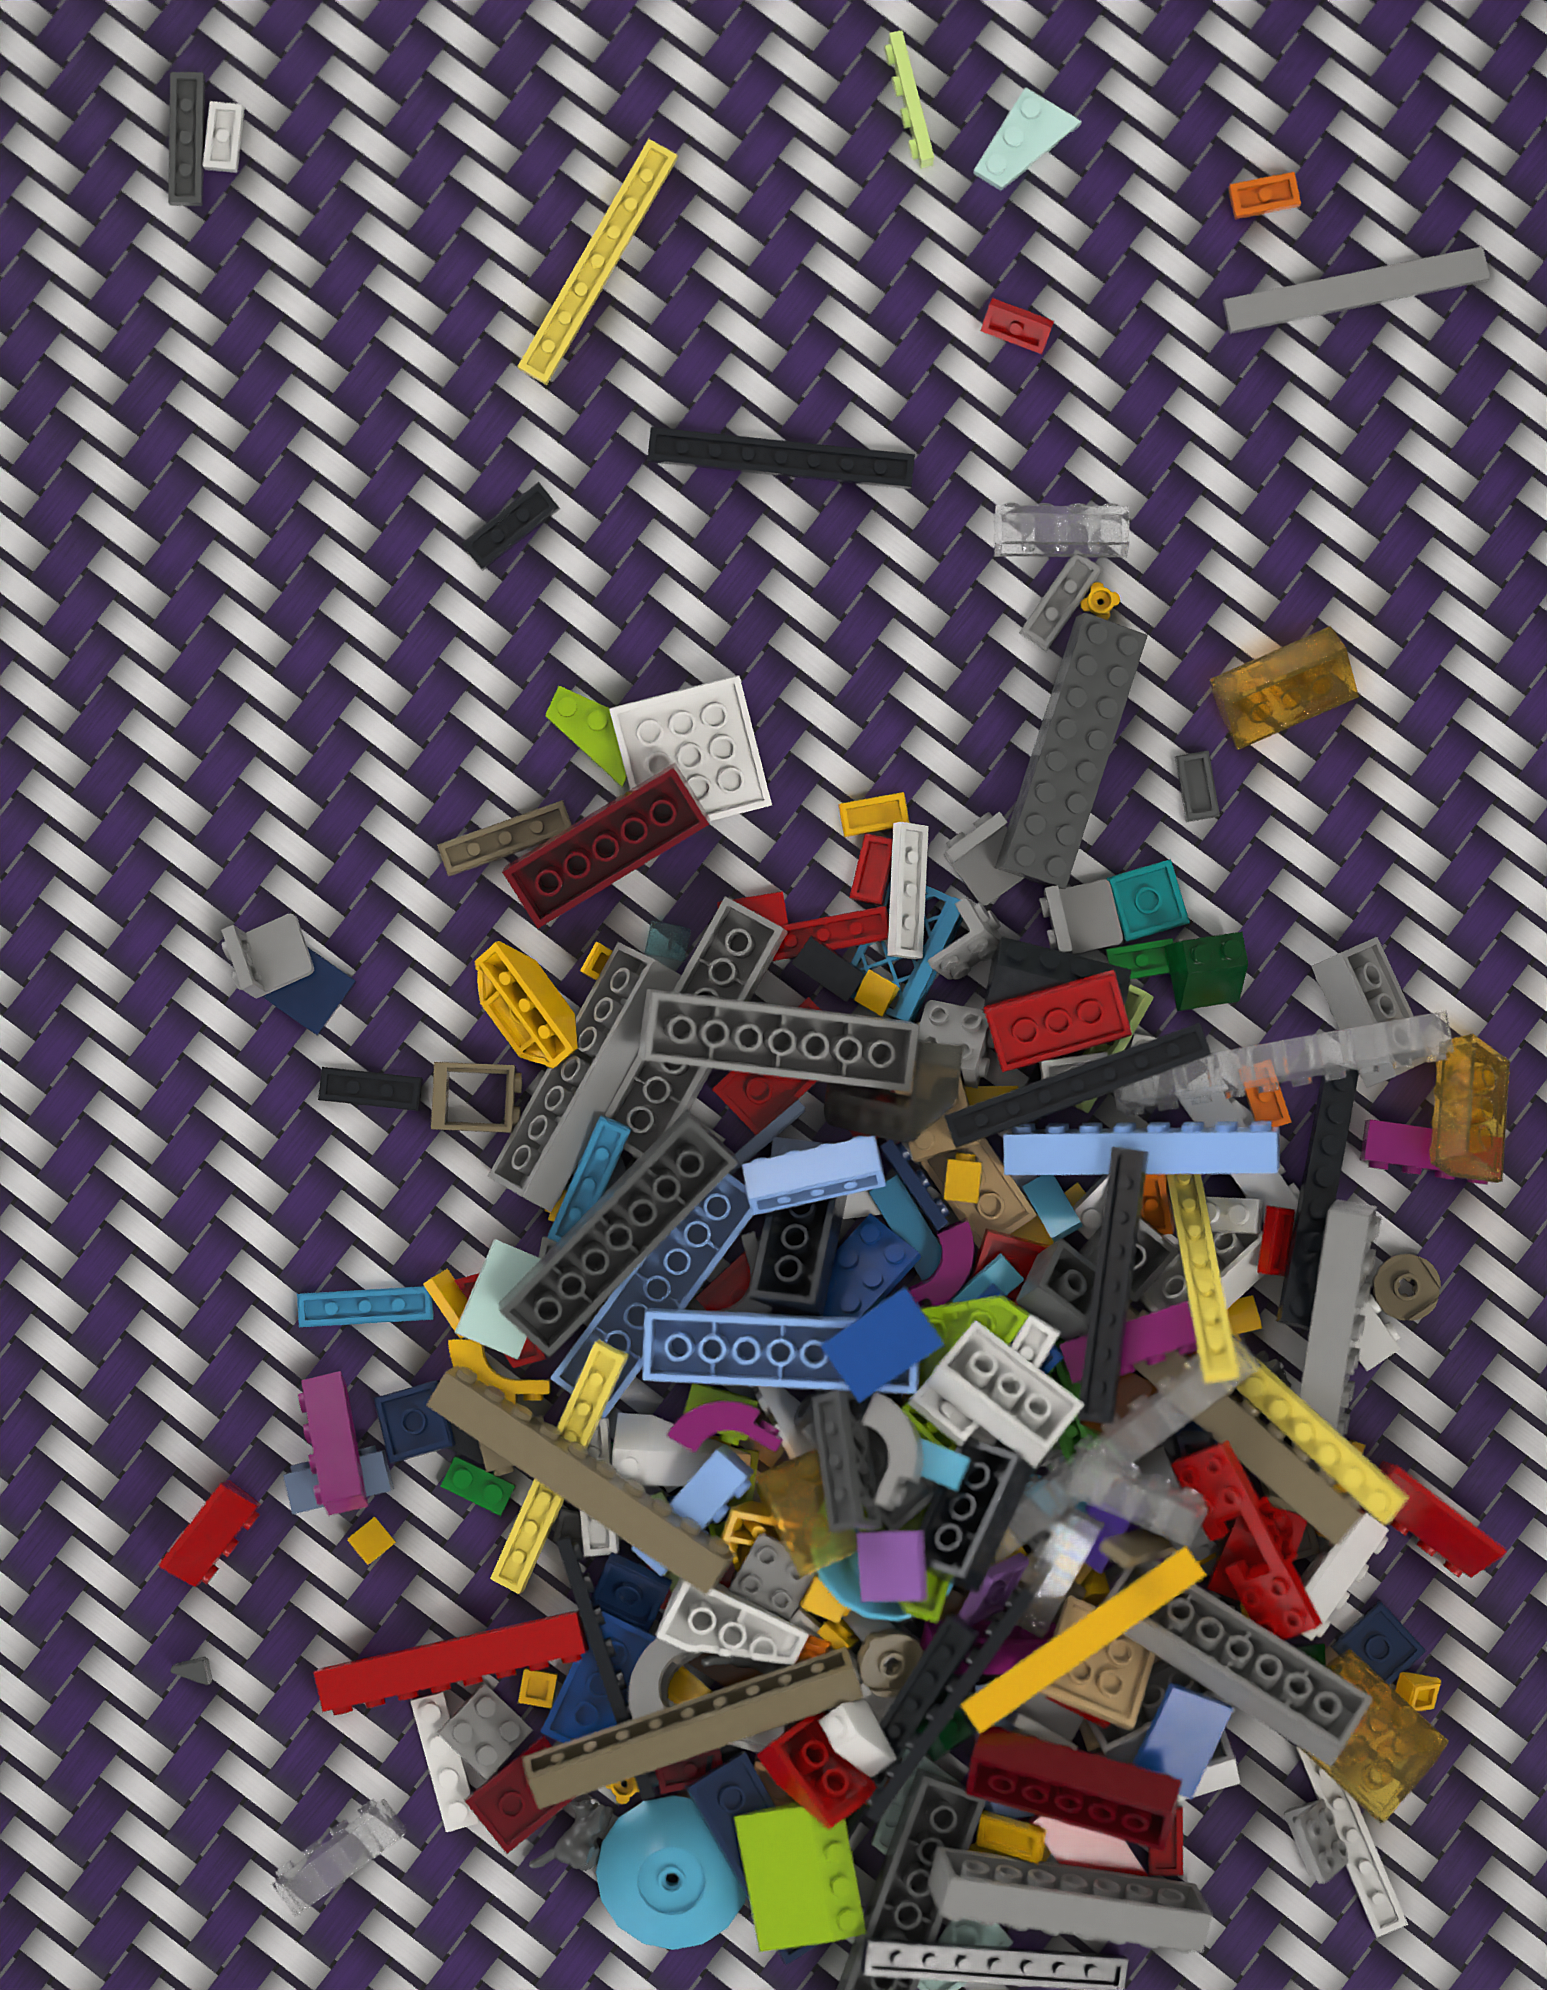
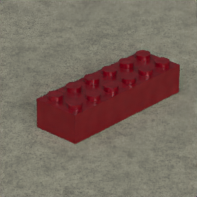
(606, 845)
(1073, 1787)

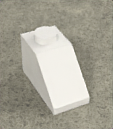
(858, 1737)

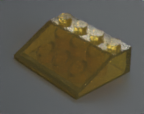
(1387, 1748)

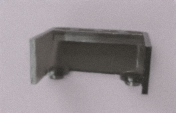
(897, 1115)

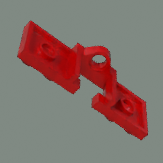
(1268, 1588)

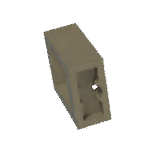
(441, 1095)

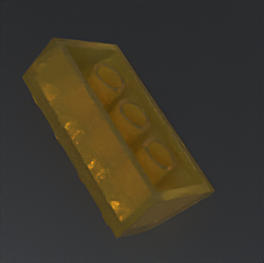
(1284, 687)
(1470, 1111)

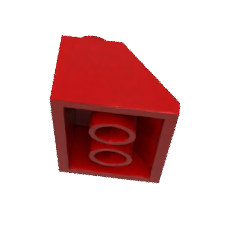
(211, 1534)

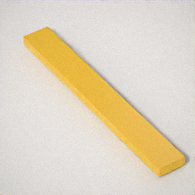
(1083, 1639)

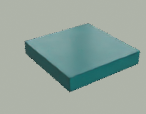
(1148, 900)

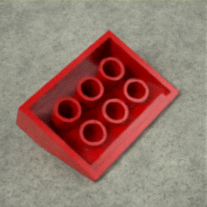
(1441, 1527)

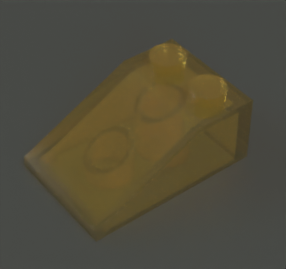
(798, 1511)

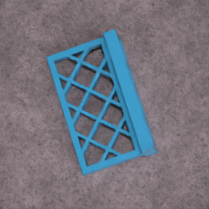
(922, 975)

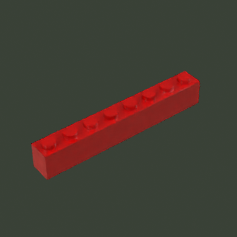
(451, 1661)

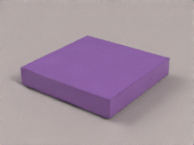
(892, 1565)
(995, 1590)

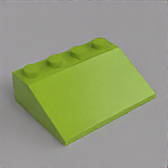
(798, 1878)

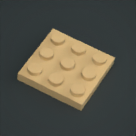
(1107, 1682)

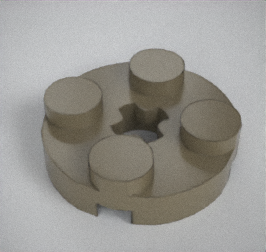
(1425, 1290)
(877, 1650)

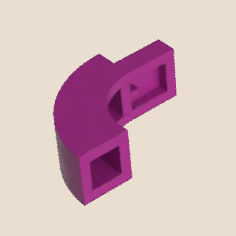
(953, 1267)
(721, 1416)

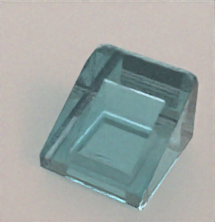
(668, 941)

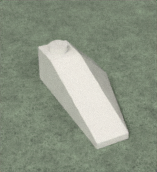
(781, 1409)
(652, 1458)
(728, 1626)

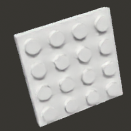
(707, 737)

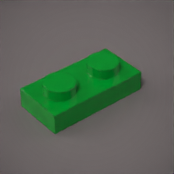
(1143, 959)
(478, 1485)

